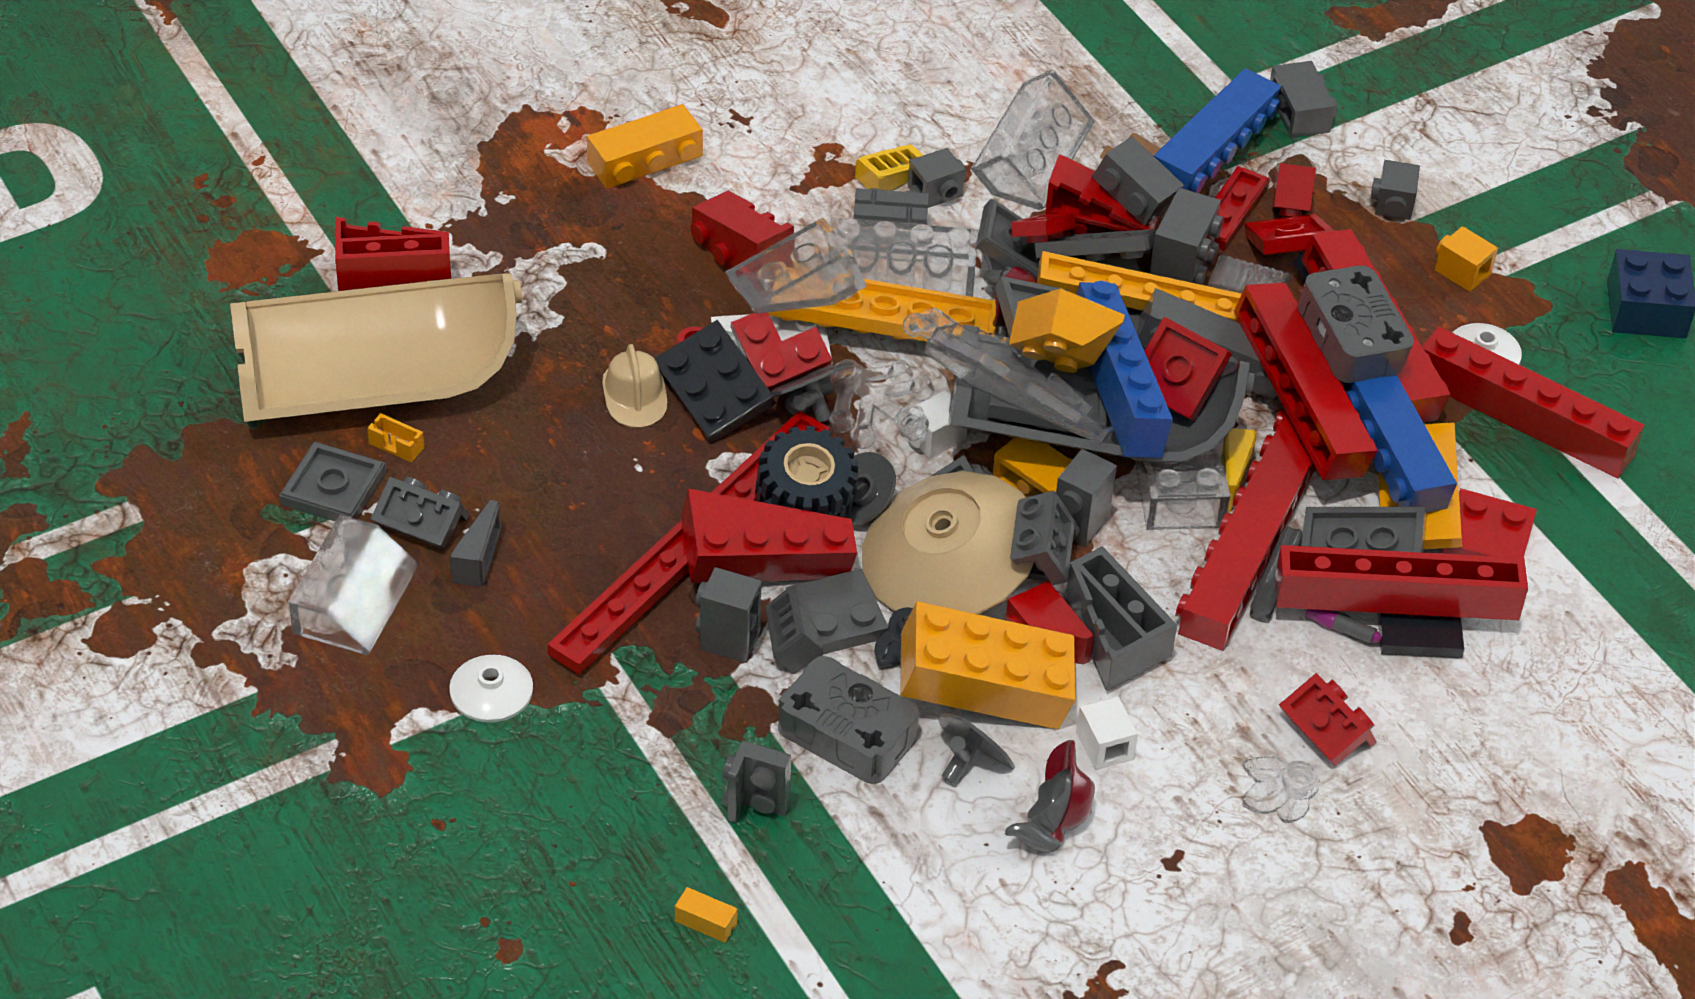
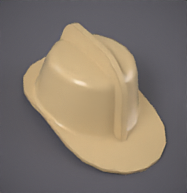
(635, 389)

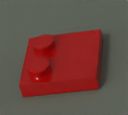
(1284, 233)
(1185, 366)
(1492, 526)

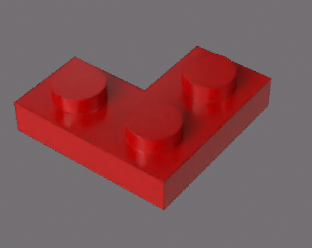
(779, 360)

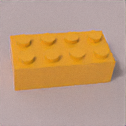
(987, 665)

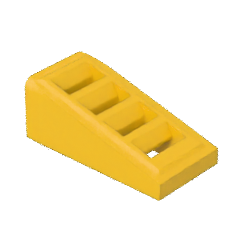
(875, 170)
(1236, 458)

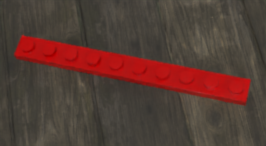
(649, 576)

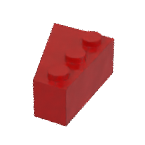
(1095, 210)
(733, 228)
(387, 257)

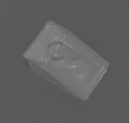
(799, 272)
(1184, 493)

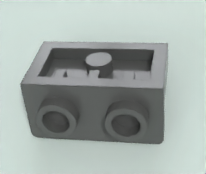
(419, 513)
(1044, 535)
(757, 779)

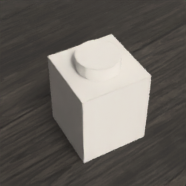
(939, 434)
(1106, 732)

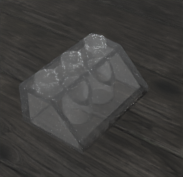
(351, 586)

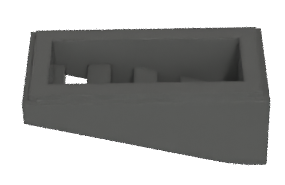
(475, 551)
(794, 634)

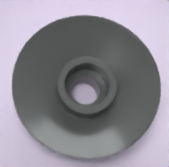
(873, 488)

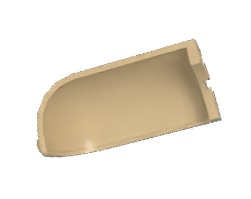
(373, 345)

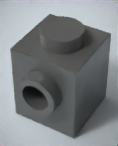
(938, 175)
(1396, 189)

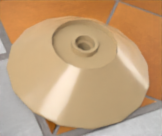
(956, 567)

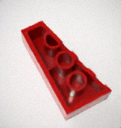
(763, 539)

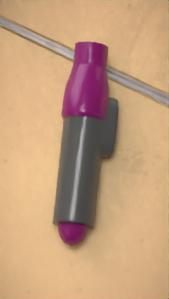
(1345, 624)

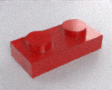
(1043, 226)

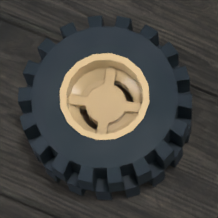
(808, 472)

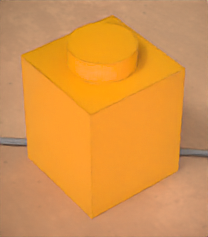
(1465, 258)

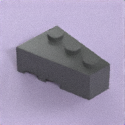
(1125, 621)

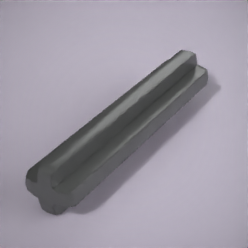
(1265, 596)

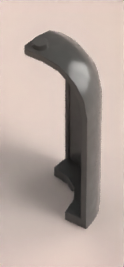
(1185, 439)

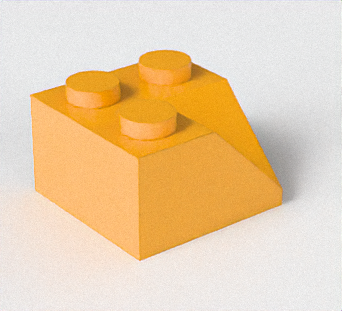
(1063, 329)

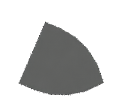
(813, 394)
(966, 743)

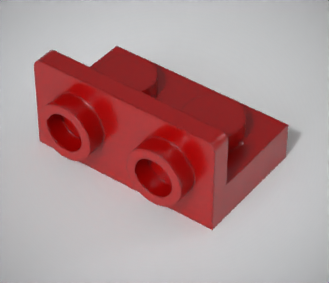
(1327, 720)

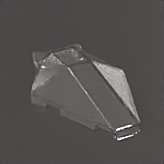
(1004, 373)

